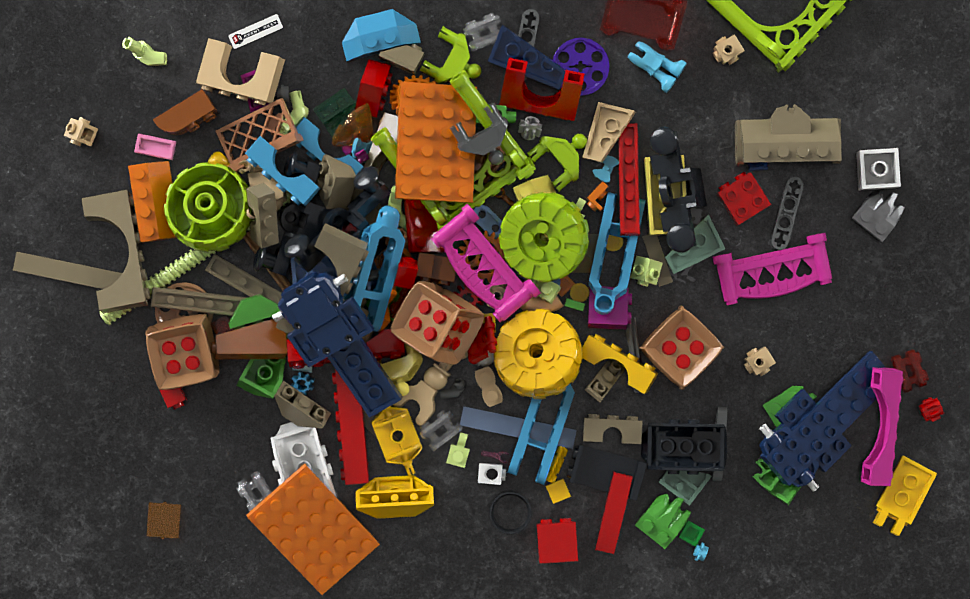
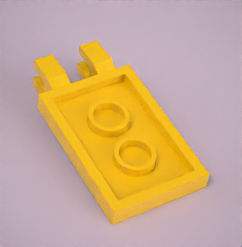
(905, 494)

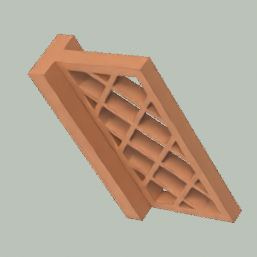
(280, 144)

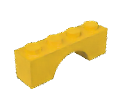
(639, 375)

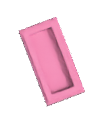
(155, 147)

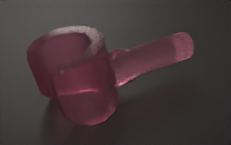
(495, 455)

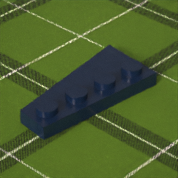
(539, 65)

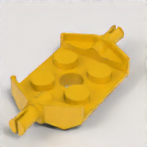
(401, 451)

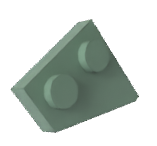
(685, 485)

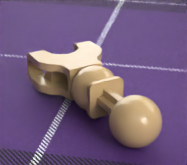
(426, 390)

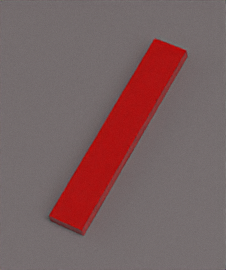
(629, 181)

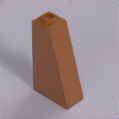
(251, 342)

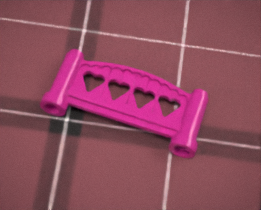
(463, 228)
(813, 254)

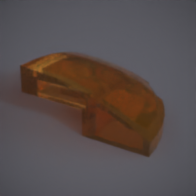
(356, 126)

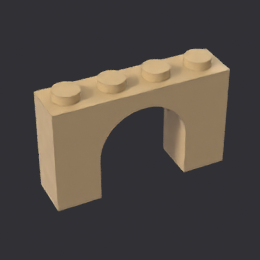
(260, 88)

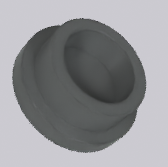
(283, 92)

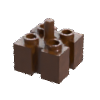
(435, 269)

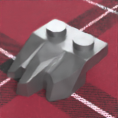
(879, 214)

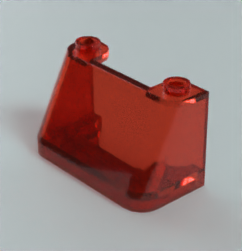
(645, 18)

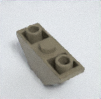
(604, 379)
(300, 408)

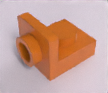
(599, 193)

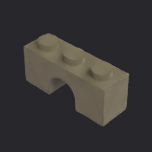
(263, 203)
(595, 427)

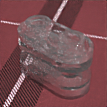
(473, 28)
(428, 429)
(245, 489)

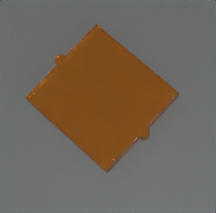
(163, 520)

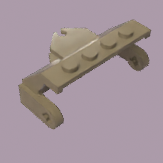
(788, 138)

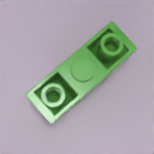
(253, 310)

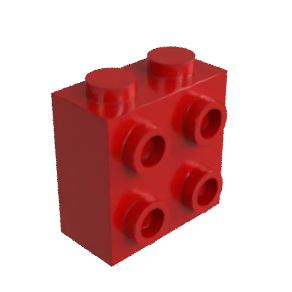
(743, 198)
(557, 541)

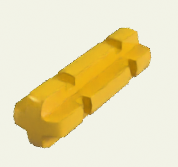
(556, 464)

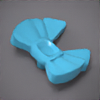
(358, 145)
(604, 174)

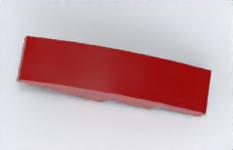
(613, 512)

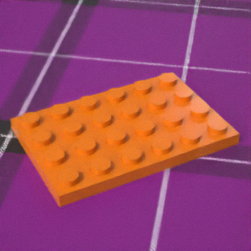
(427, 151)
(313, 529)

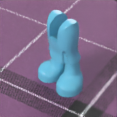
(653, 61)

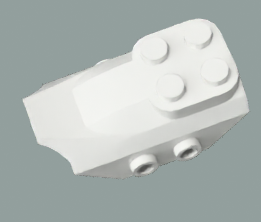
(300, 446)

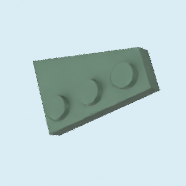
(707, 243)

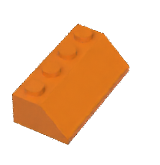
(149, 191)

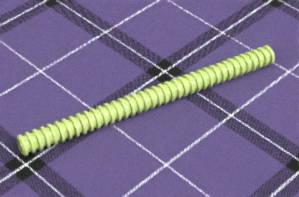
(172, 272)

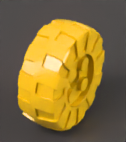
(536, 334)

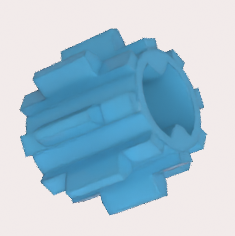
(296, 379)

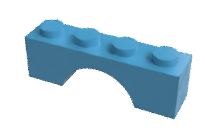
(310, 135)
(300, 187)

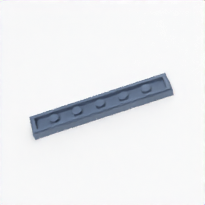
(512, 426)

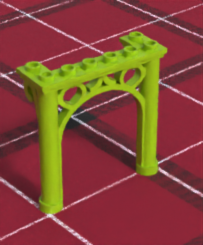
(775, 50)
(522, 165)

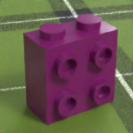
(616, 319)

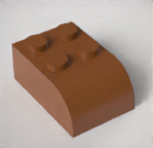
(187, 114)

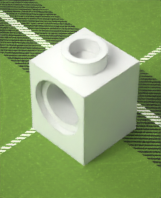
(484, 467)

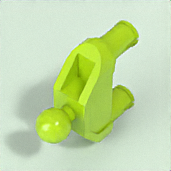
(456, 61)
(564, 153)

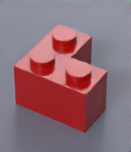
(374, 86)

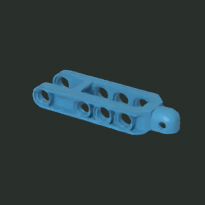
(386, 226)
(606, 297)
(551, 446)

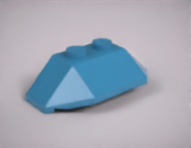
(379, 33)

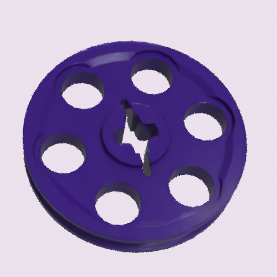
(585, 57)

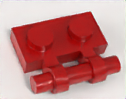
(479, 348)

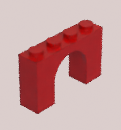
(518, 96)

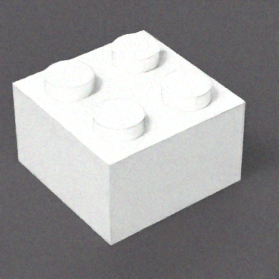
(878, 169)

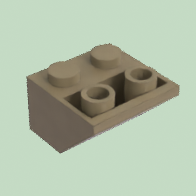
(336, 183)

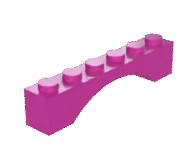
(879, 464)

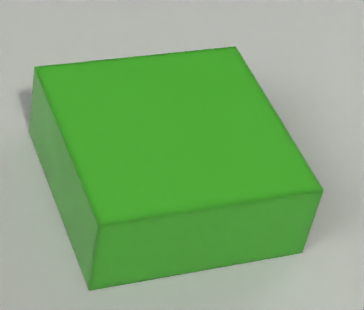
(574, 304)

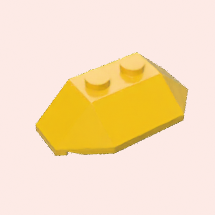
(394, 497)

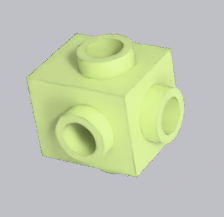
(646, 271)

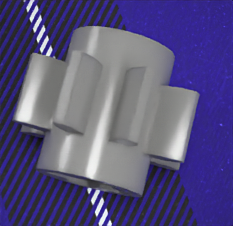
(530, 128)

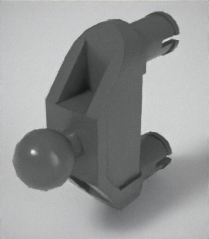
(486, 140)

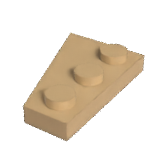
(605, 130)

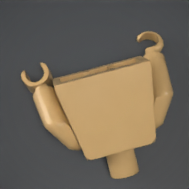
(256, 177)

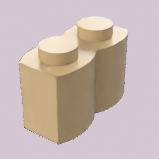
(490, 391)

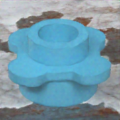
(700, 552)

